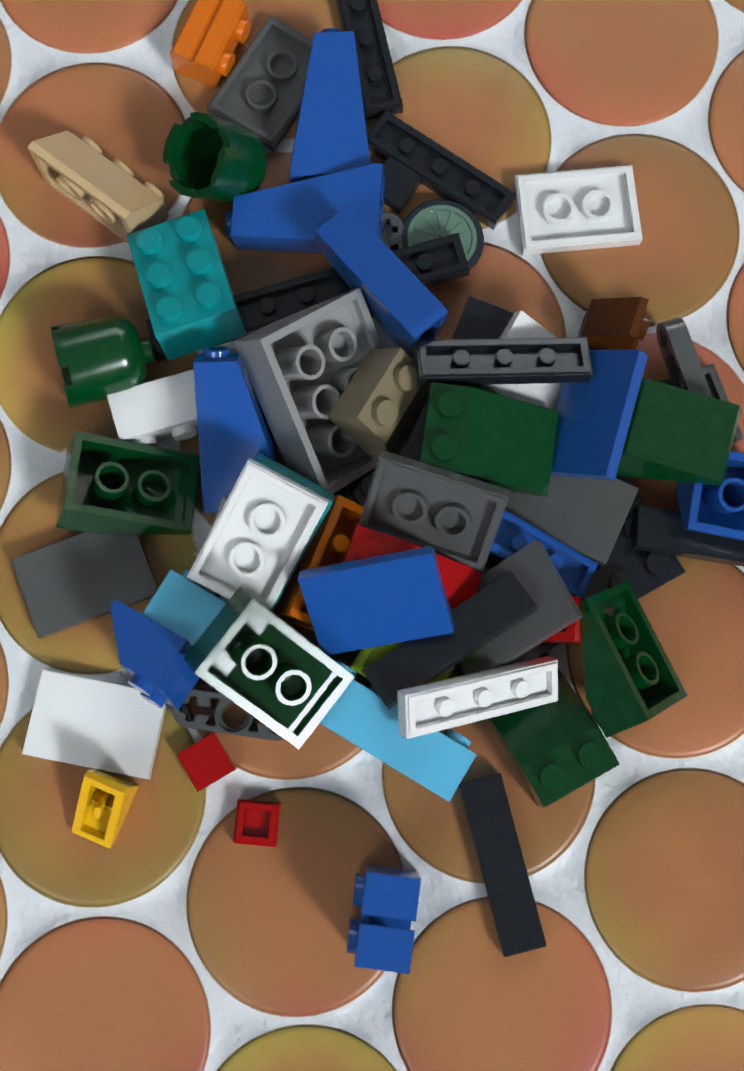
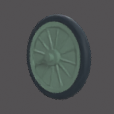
(441, 219)

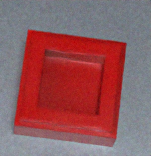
(206, 762)
(257, 822)

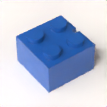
(387, 906)

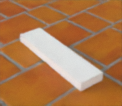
(477, 696)

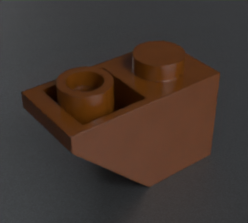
(615, 323)

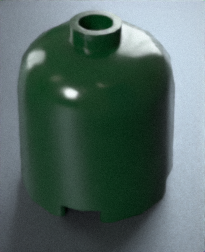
(214, 158)
(100, 358)

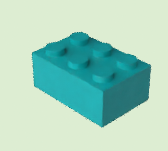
(185, 285)

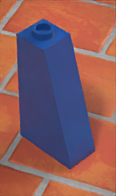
(331, 114)
(288, 214)
(389, 288)
(228, 423)

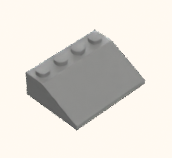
(298, 377)

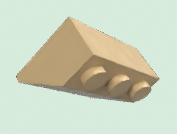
(98, 185)

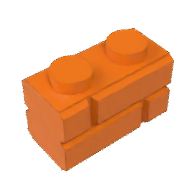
(209, 40)

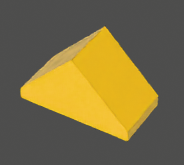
(102, 806)

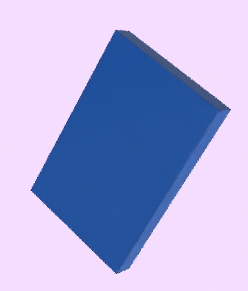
(597, 416)
(377, 601)

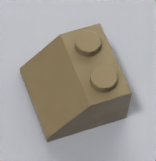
(381, 401)

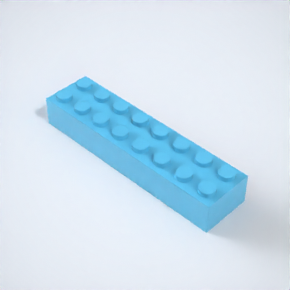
(359, 713)

